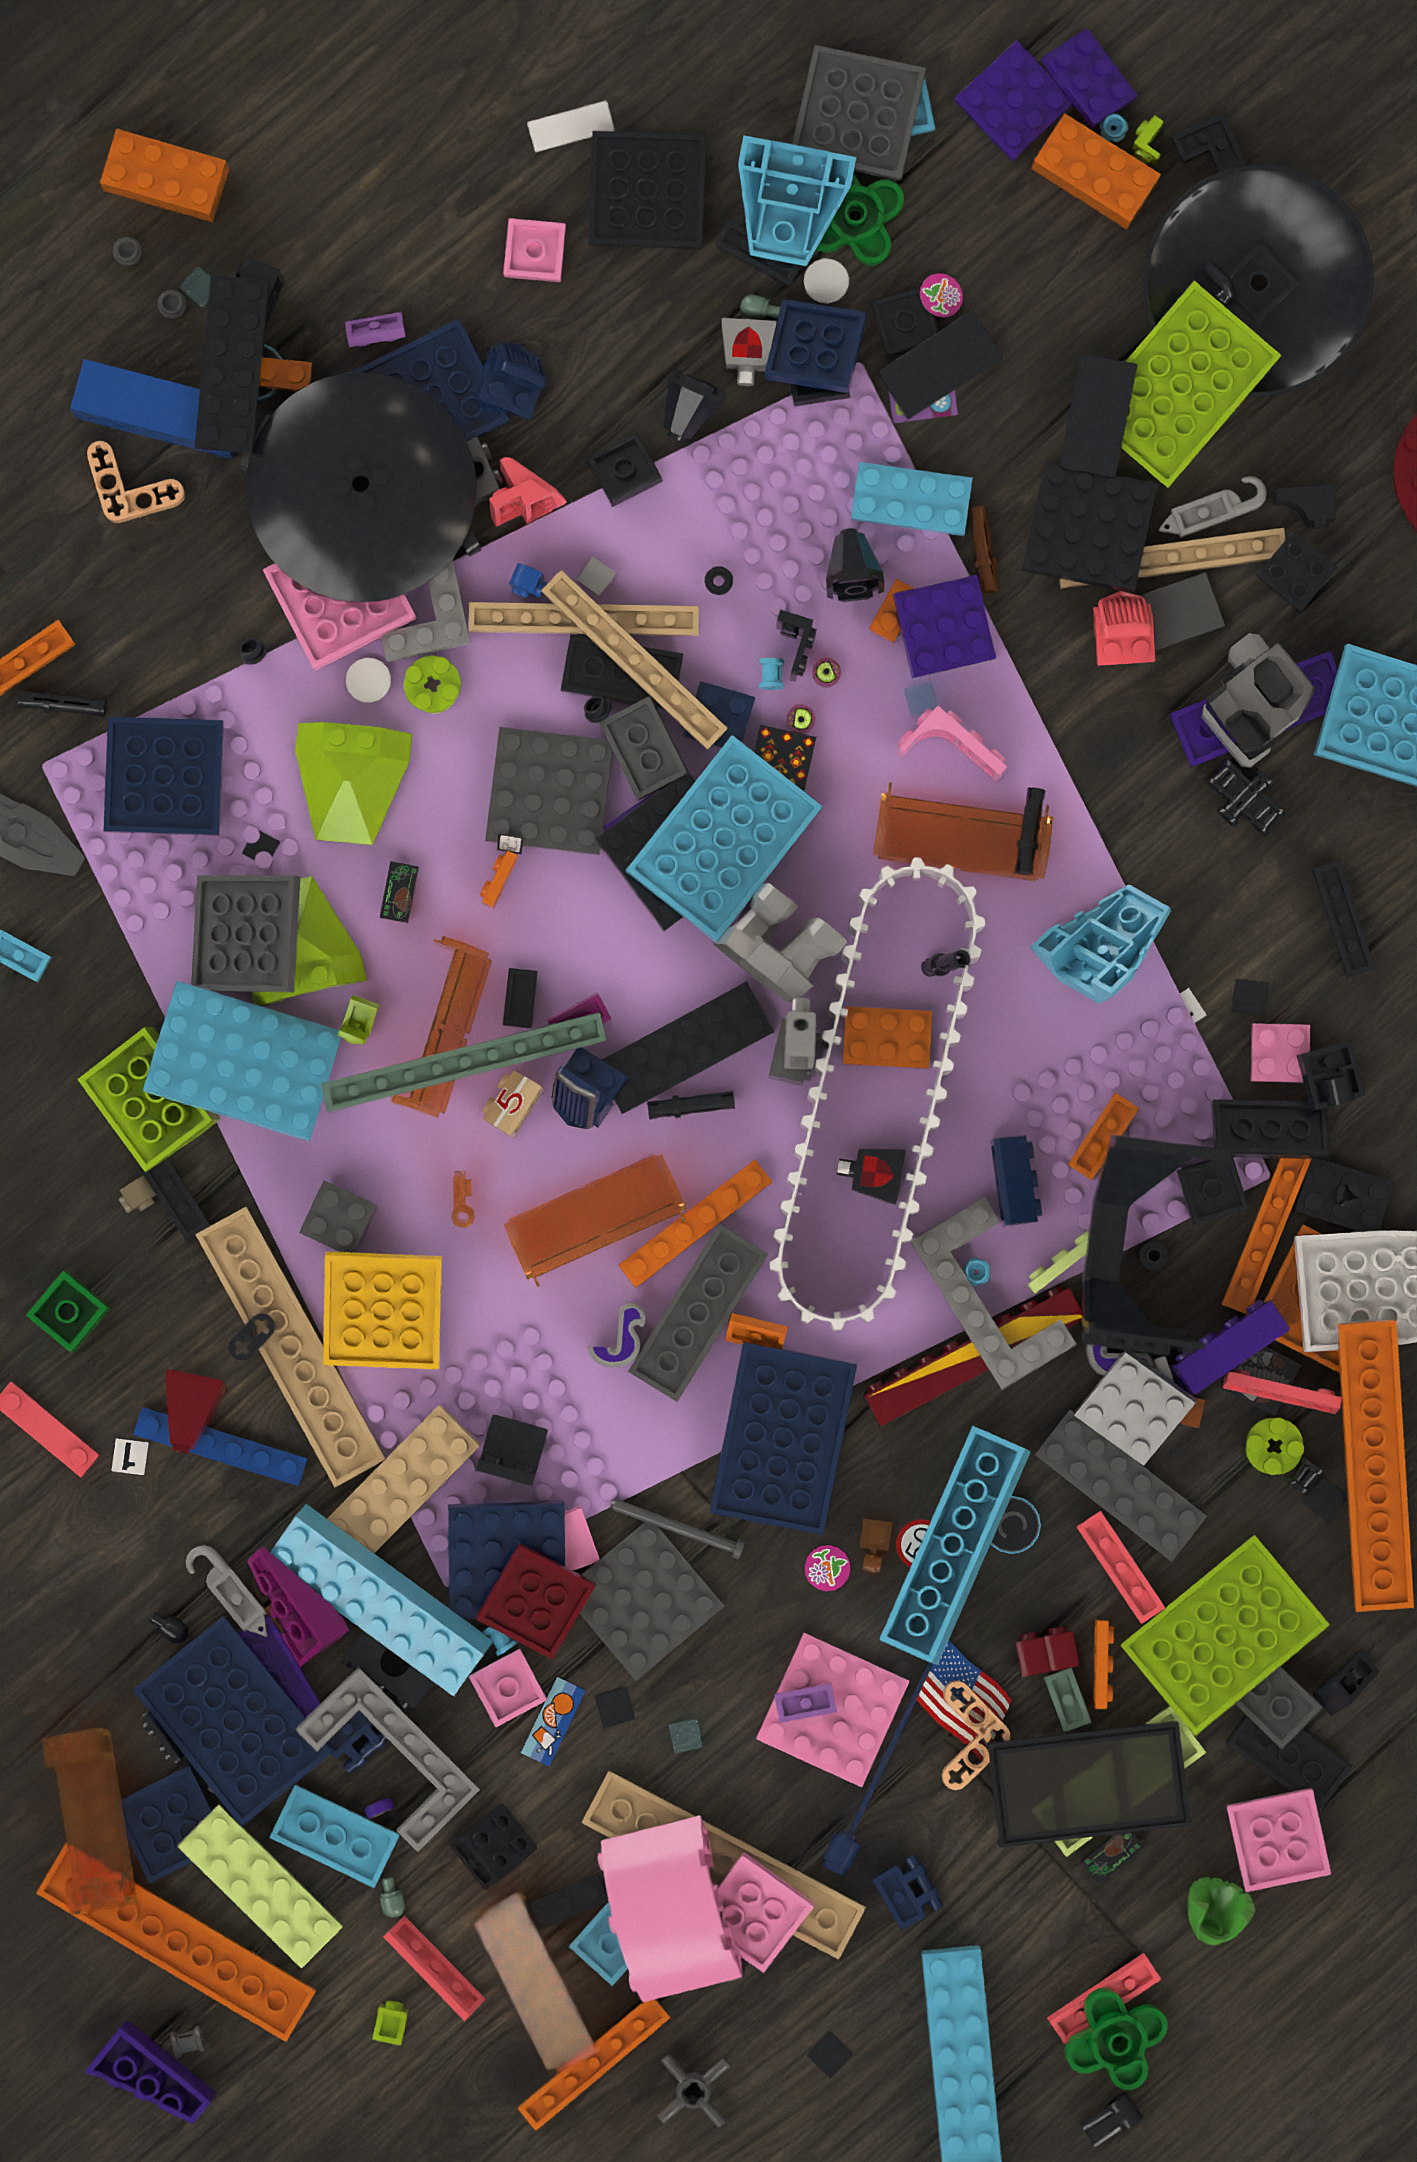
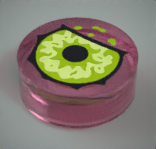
(826, 672)
(801, 719)

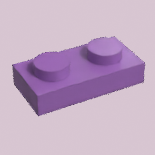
(375, 329)
(805, 1702)

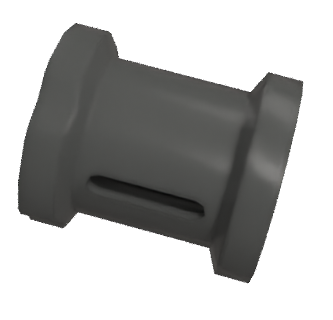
(187, 2041)

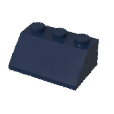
(1015, 1180)

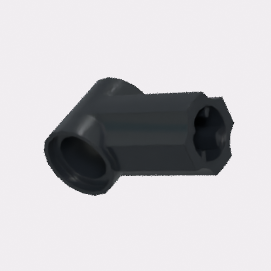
(1118, 2115)

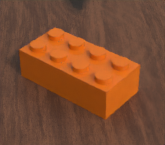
(1095, 171)
(164, 175)

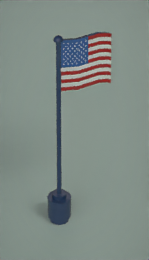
(929, 1695)

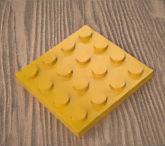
(382, 1310)

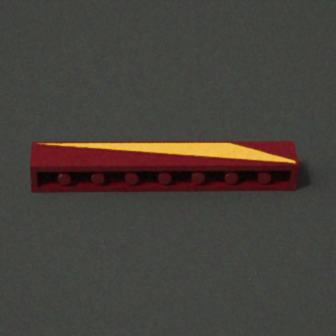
(963, 1361)

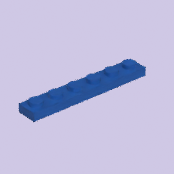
(228, 1449)

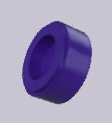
(379, 1808)

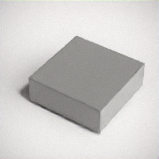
(596, 576)

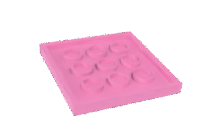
(331, 626)
(865, 1706)

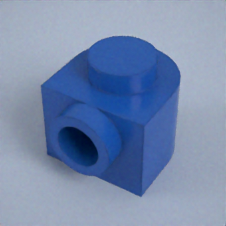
(527, 581)

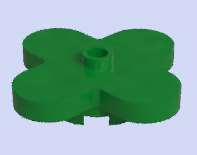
(866, 236)
(1125, 2056)

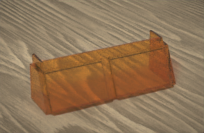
(956, 835)
(451, 1020)
(594, 1216)
(534, 1984)

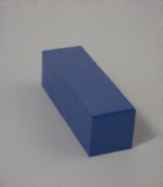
(138, 404)

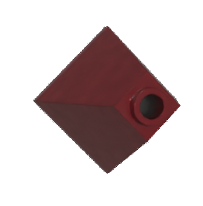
(190, 1407)

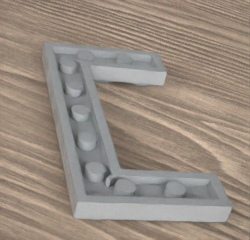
(444, 633)
(1004, 1363)
(362, 1694)

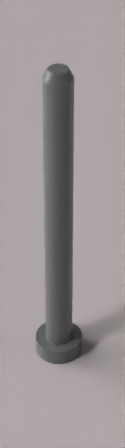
(678, 1527)

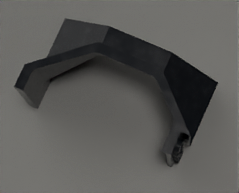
(1108, 1312)

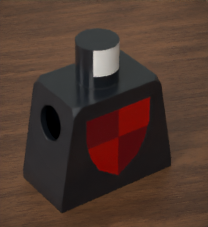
(875, 1173)

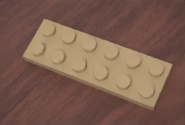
(405, 1480)

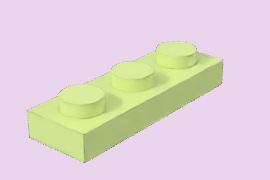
(1061, 1262)

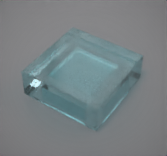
(197, 286)
(920, 698)
(685, 1735)

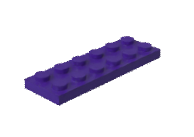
(1203, 745)

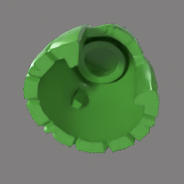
(1218, 1910)

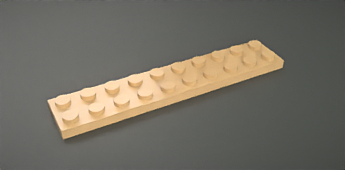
(294, 1349)
(628, 1808)

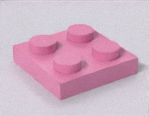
(534, 250)
(1275, 1051)
(507, 1687)

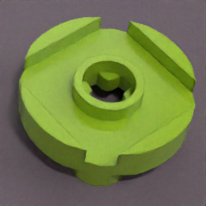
(446, 692)
(1257, 1445)

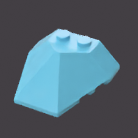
(790, 196)
(1105, 945)

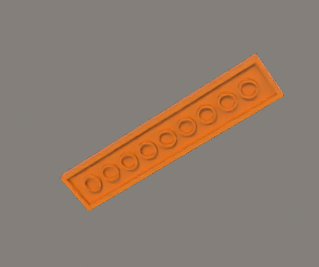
(1375, 1465)
(194, 1954)

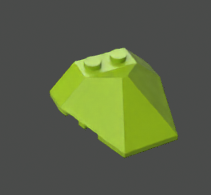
(350, 777)
(324, 949)

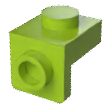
(1146, 133)
(358, 1020)
(390, 2023)

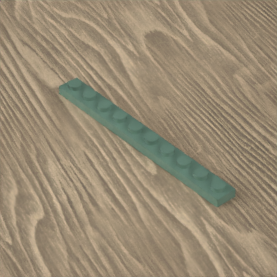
(462, 1062)

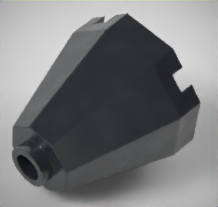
(689, 405)
(853, 568)

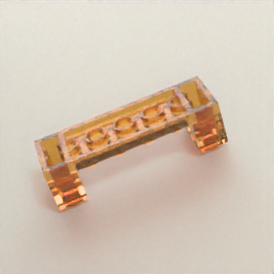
(92, 1820)

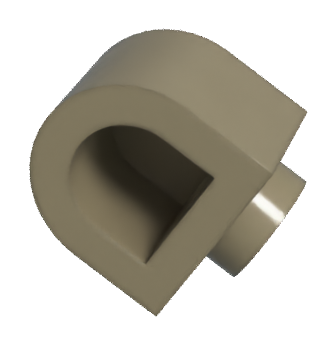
(137, 1195)

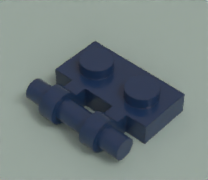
(348, 1734)
(899, 1896)

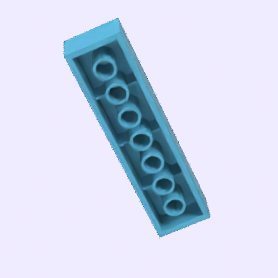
(955, 1545)
(381, 1600)
(961, 2054)

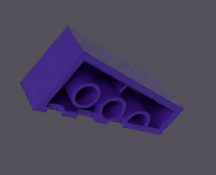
(1229, 1347)
(151, 2074)

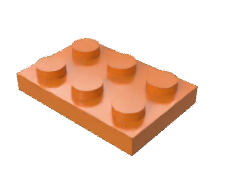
(887, 1037)

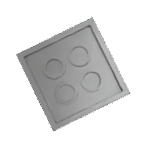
(1135, 1406)

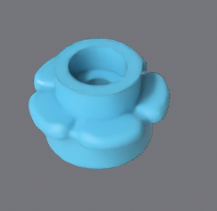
(1120, 124)
(982, 1266)

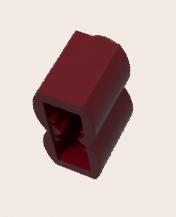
(1046, 1652)

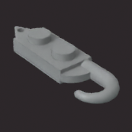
(1212, 510)
(230, 1591)

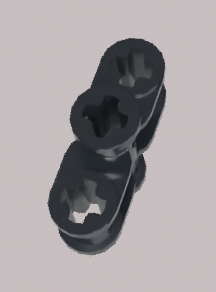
(1237, 790)

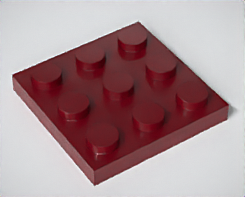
(535, 1601)

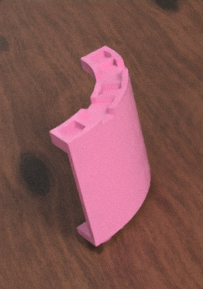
(668, 1909)

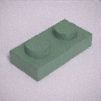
(1067, 1699)

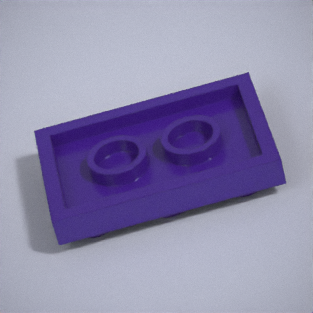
(1089, 78)

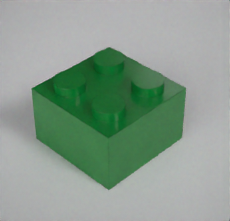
(68, 1311)

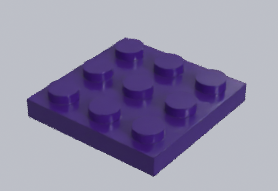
(1014, 101)
(944, 626)

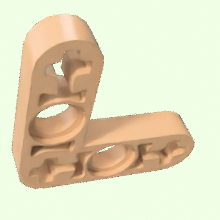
(128, 498)
(982, 1730)

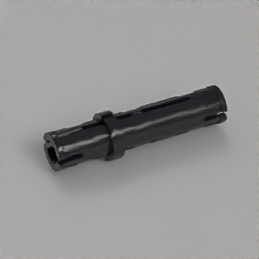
(64, 703)
(1028, 840)
(945, 963)
(690, 1105)

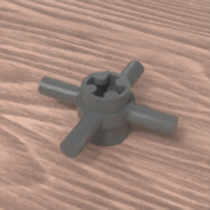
(692, 2101)

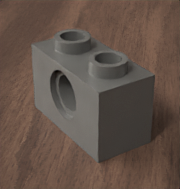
(490, 480)

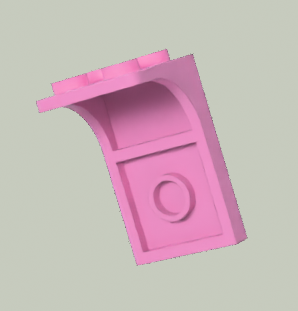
(948, 726)

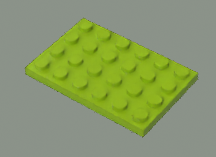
(1190, 381)
(1225, 1635)

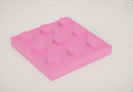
(1278, 1839)
(760, 1910)

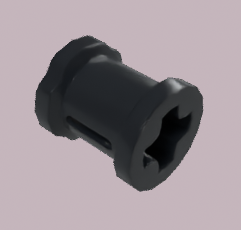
(1313, 1474)

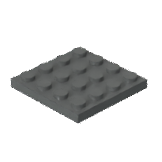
(860, 109)
(549, 790)
(245, 933)
(646, 1599)

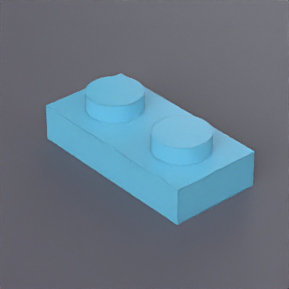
(22, 957)

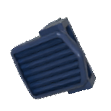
(512, 379)

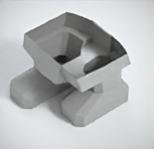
(784, 970)

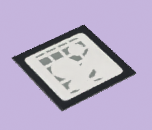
(512, 843)

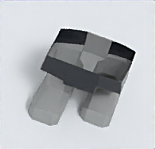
(1246, 692)

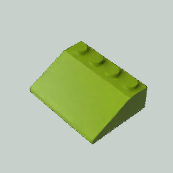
(143, 1121)

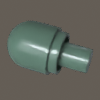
(758, 307)
(391, 1899)

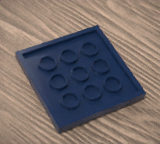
(163, 776)
(486, 1537)

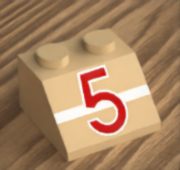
(512, 1104)

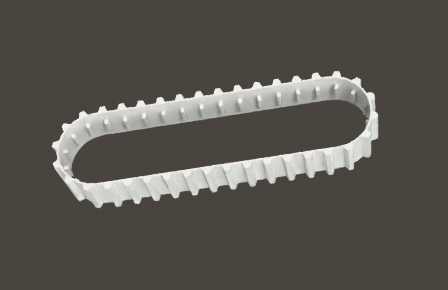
(938, 1094)

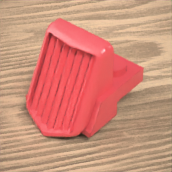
(525, 495)
(1123, 630)

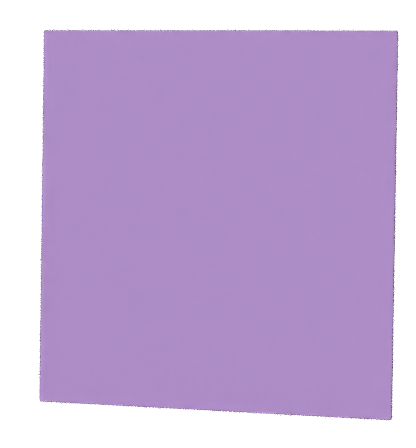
(1029, 1049)

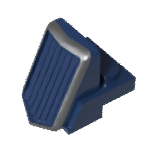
(585, 1090)

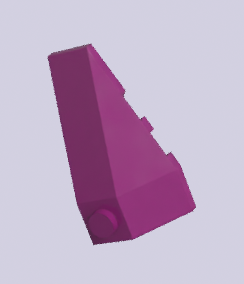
(306, 1617)

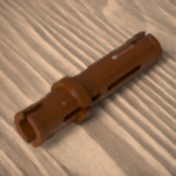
(985, 559)

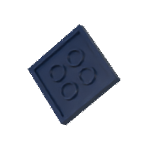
(815, 345)
(161, 1818)

